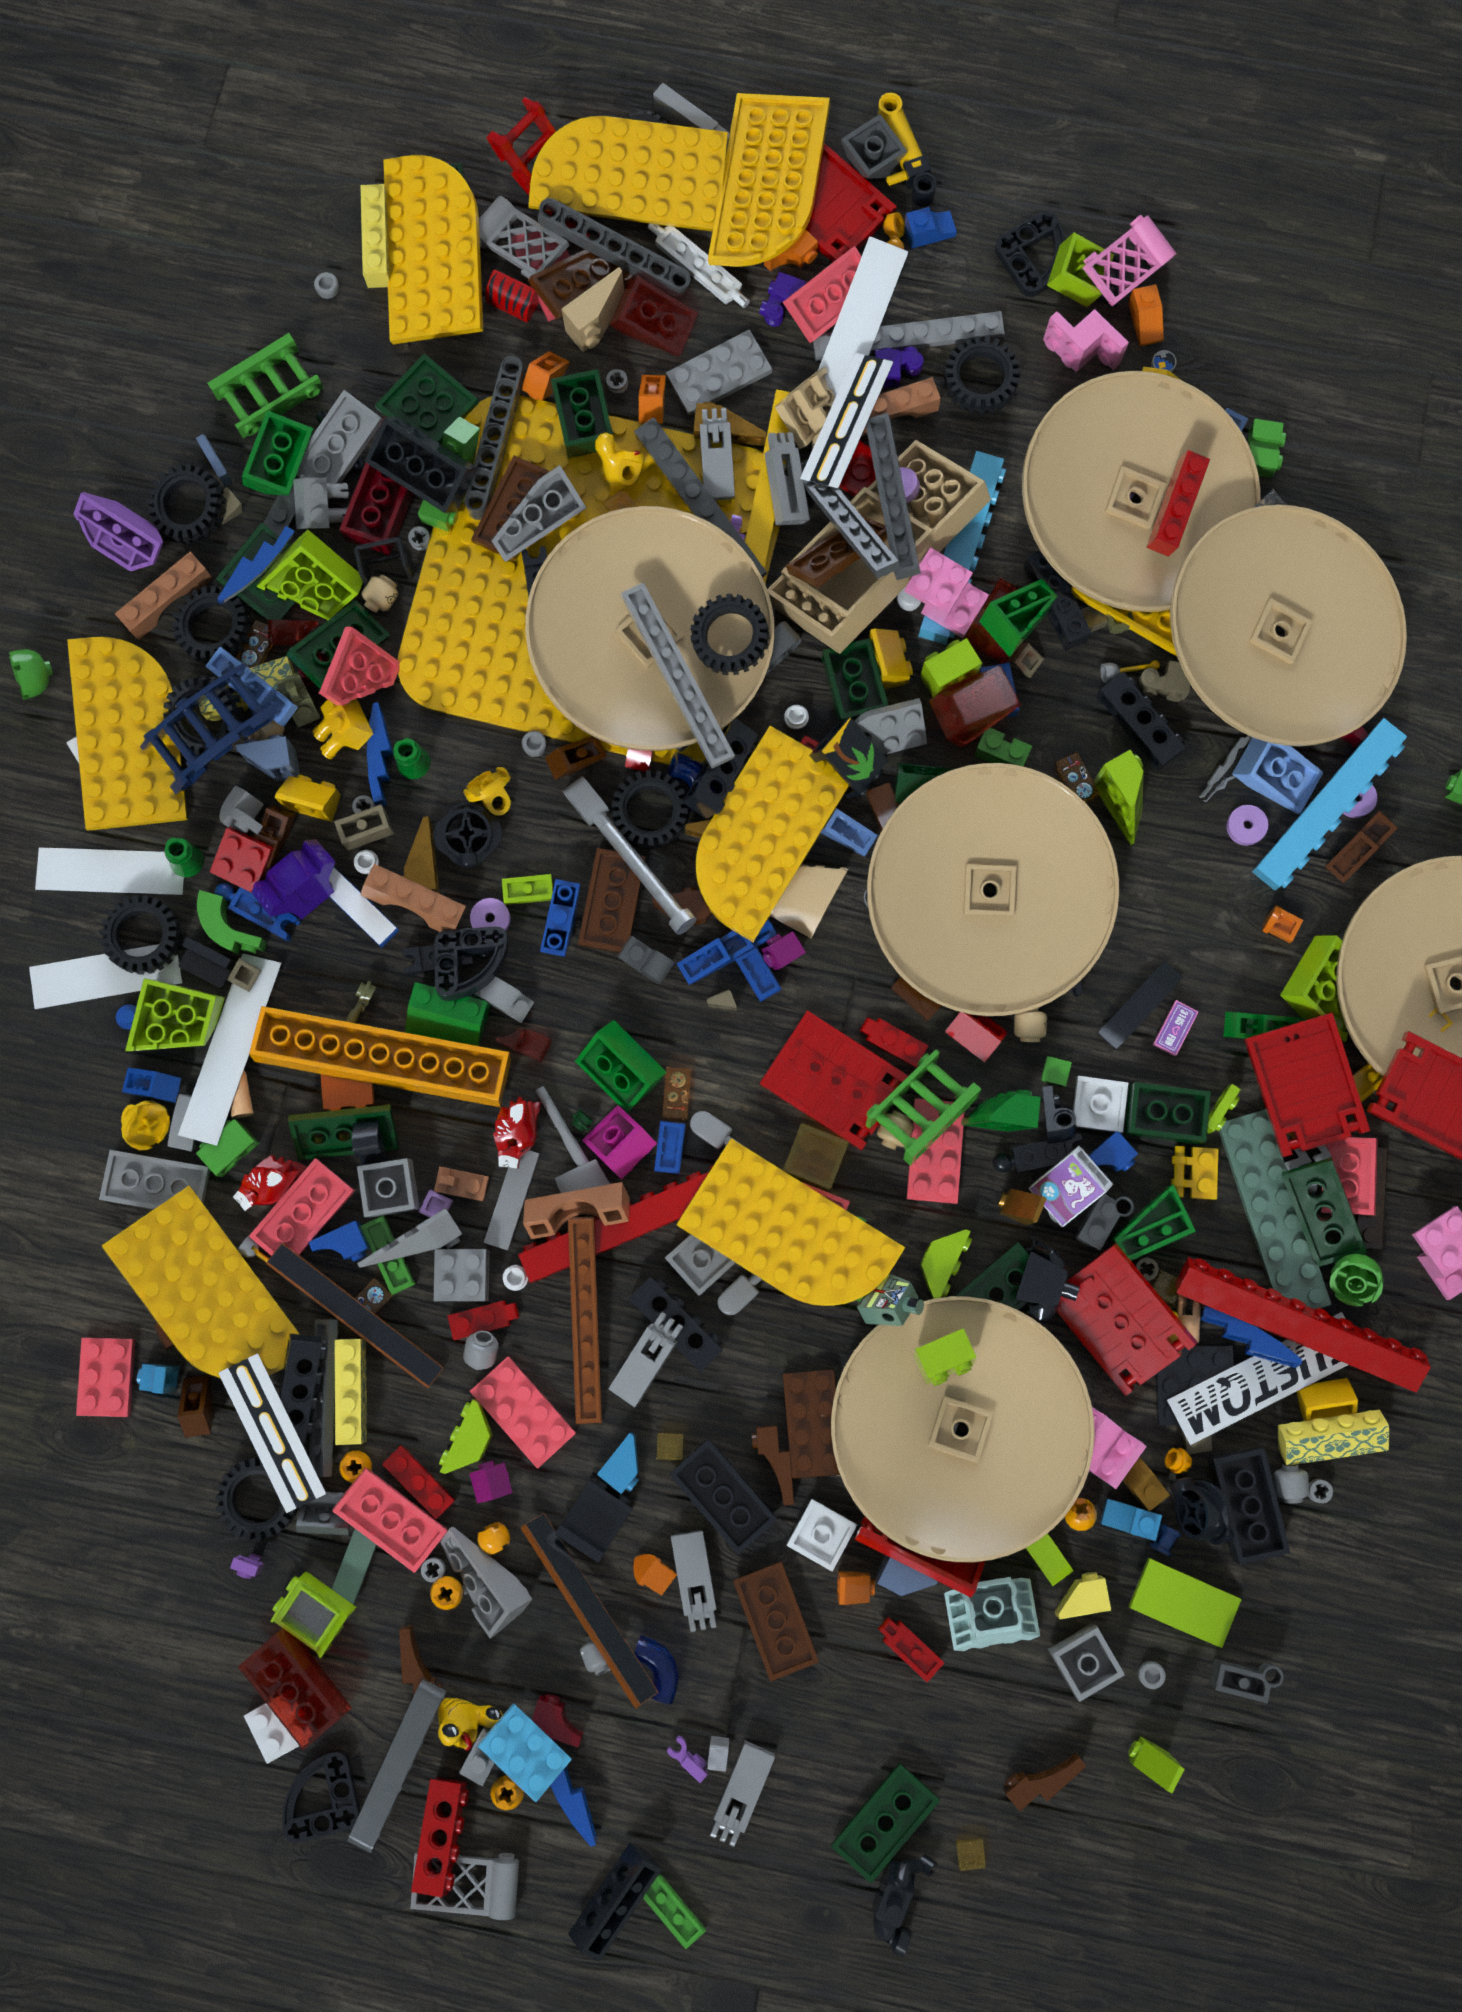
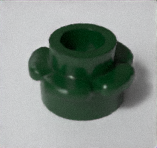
(582, 1121)

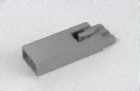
(682, 112)
(717, 462)
(786, 491)
(640, 1369)
(694, 1571)
(745, 1786)

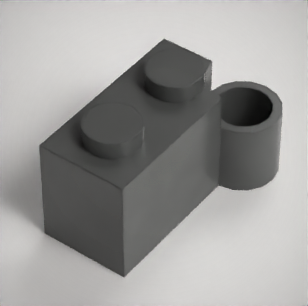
(1100, 1221)
(1244, 1680)

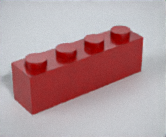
(1178, 503)

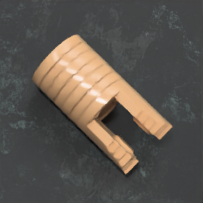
(241, 1104)
(1191, 1322)

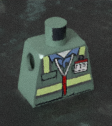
(890, 1302)

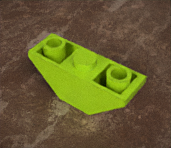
(942, 1261)
(468, 1440)

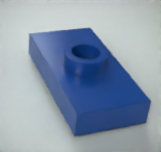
(758, 974)
(669, 1147)

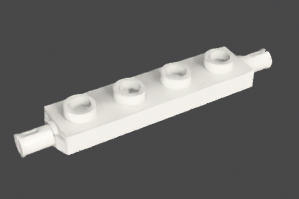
(695, 261)

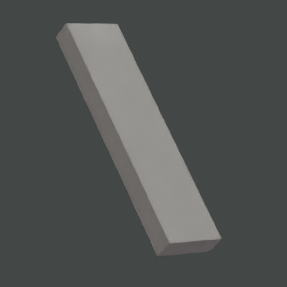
(511, 1202)

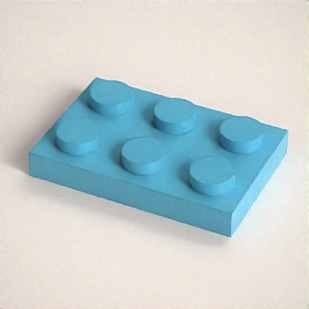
(524, 1752)

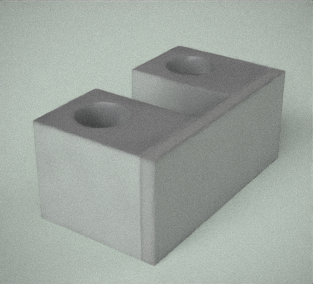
(718, 1753)

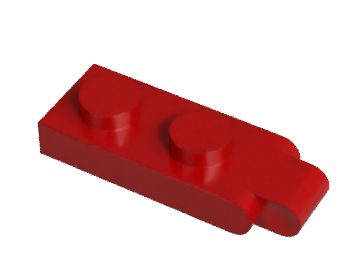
(894, 1041)
(482, 1318)
(910, 1648)

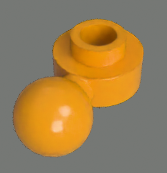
(894, 228)

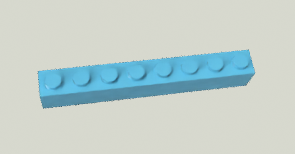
(964, 544)
(1329, 804)

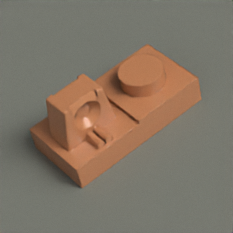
(461, 1184)

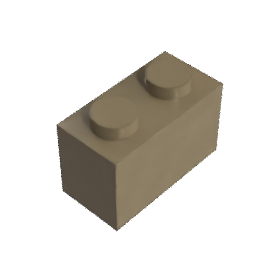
(364, 827)

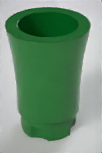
(416, 764)
(187, 863)

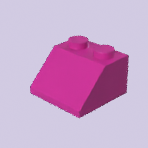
(619, 1141)

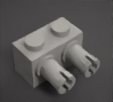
(312, 502)

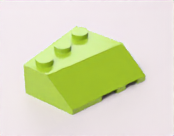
(313, 577)
(1122, 792)
(1313, 984)
(172, 1017)

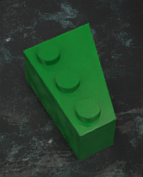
(1017, 614)
(1155, 1225)

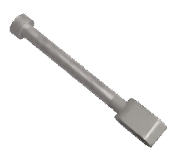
(594, 811)

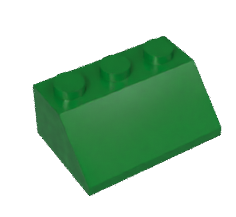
(276, 455)
(446, 1020)
(620, 1066)
(1006, 1112)

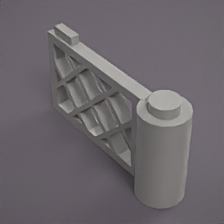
(497, 224)
(499, 1890)

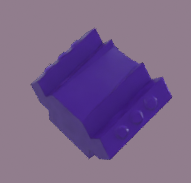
(297, 882)

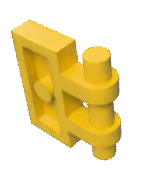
(1202, 1172)

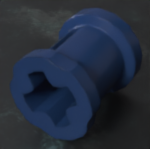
(1165, 1540)

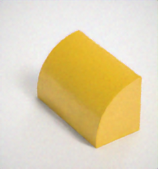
(1327, 1399)

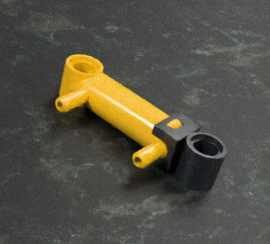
(915, 167)

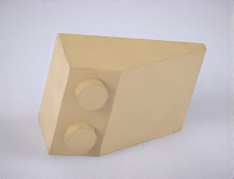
(592, 311)

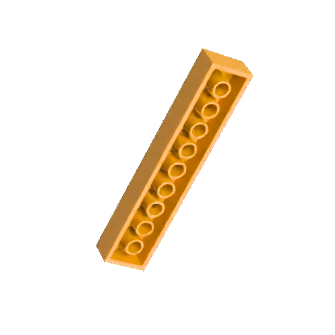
(380, 1056)

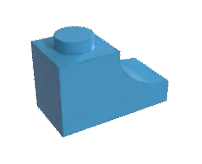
(158, 1378)
(1131, 1519)

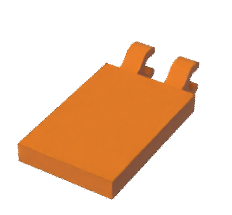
(345, 1093)

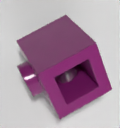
(782, 950)
(490, 1481)

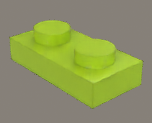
(527, 889)
(1226, 1101)

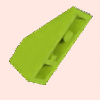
(1155, 1763)

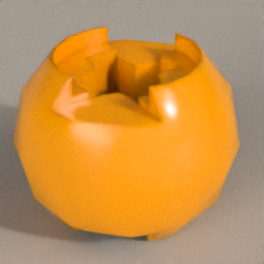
(348, 1459)
(1081, 1515)
(493, 1538)
(444, 1602)
(504, 1802)

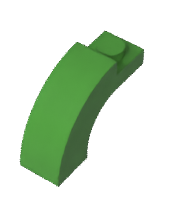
(213, 918)

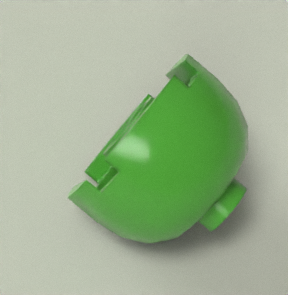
(30, 672)
(1356, 1280)

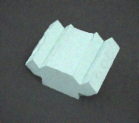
(995, 1614)

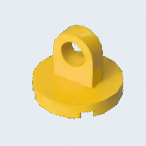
(487, 787)
(144, 1124)

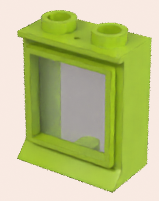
(312, 1612)

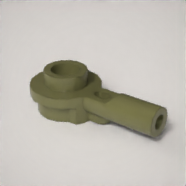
(364, 994)

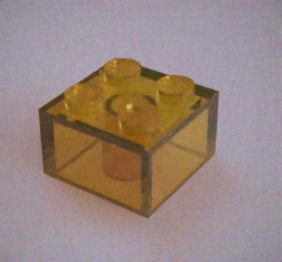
(815, 1156)

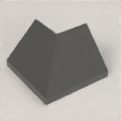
(873, 148)

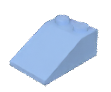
(1278, 773)

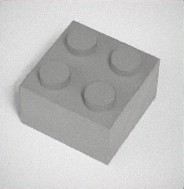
(388, 1188)
(461, 1275)
(1086, 1662)

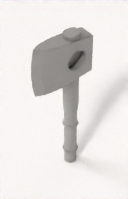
(587, 1173)

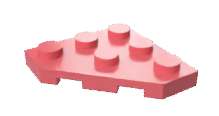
(358, 669)

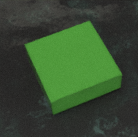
(1056, 1071)

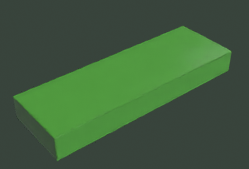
(394, 1271)
(674, 1912)

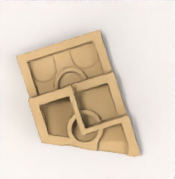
(807, 408)
(808, 897)

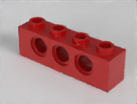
(425, 1878)

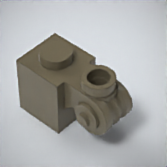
(1172, 685)

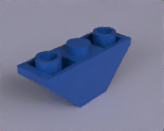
(561, 918)

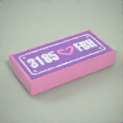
(1175, 1028)

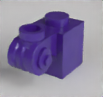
(780, 290)
(907, 360)

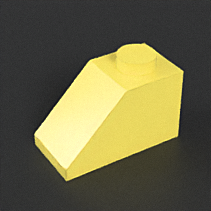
(1085, 1597)

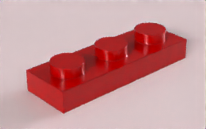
(419, 1482)

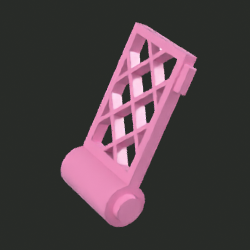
(1149, 246)

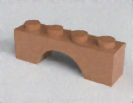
(912, 400)
(143, 610)
(390, 888)
(547, 1213)

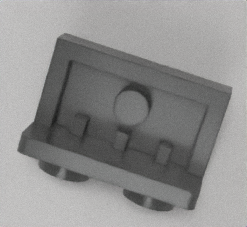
(319, 1517)

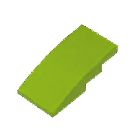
(1184, 1602)

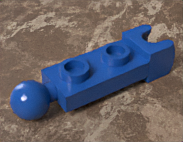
(247, 906)

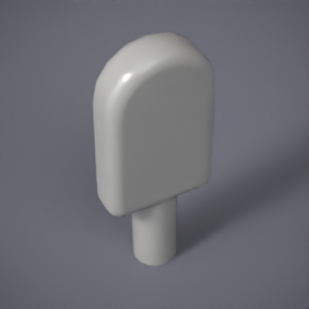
(711, 1129)
(738, 1294)

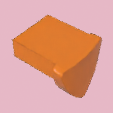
(1282, 924)
(653, 1573)

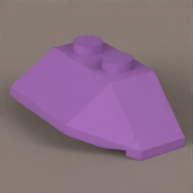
(118, 532)

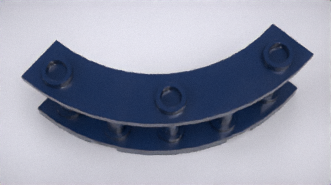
(215, 748)

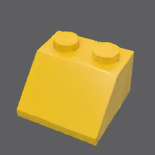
(890, 657)
(308, 797)

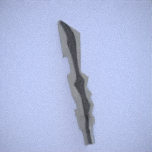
(1224, 773)

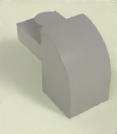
(240, 810)
(506, 998)

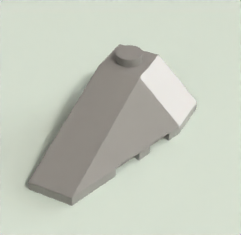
(540, 512)

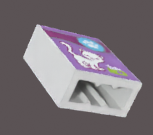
(1071, 1186)

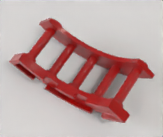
(503, 146)

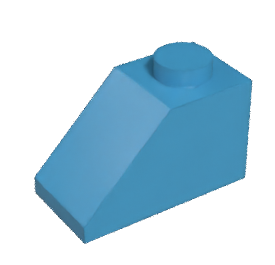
(622, 1466)

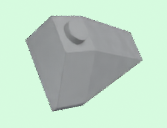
(427, 1236)
(493, 1589)

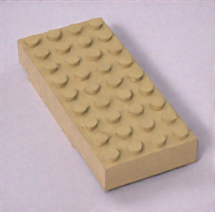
(855, 597)

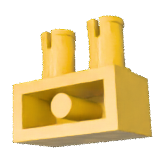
(347, 727)

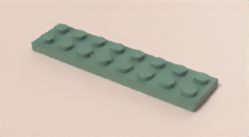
(1269, 1210)

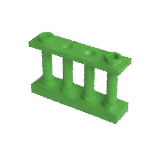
(252, 367)
(930, 1129)

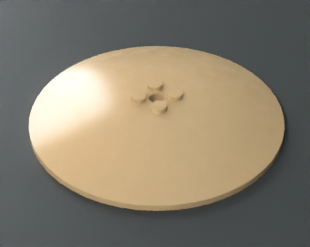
(1119, 440)
(1328, 596)
(591, 649)
(1050, 880)
(1401, 962)
(973, 1492)

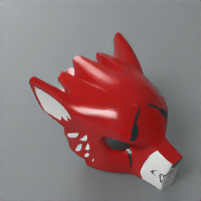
(514, 1125)
(268, 1182)

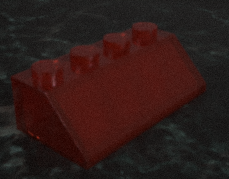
(295, 1687)

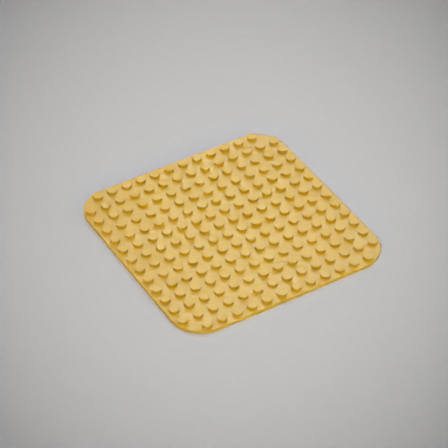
(468, 614)

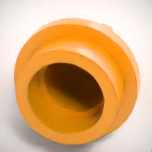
(1178, 1460)

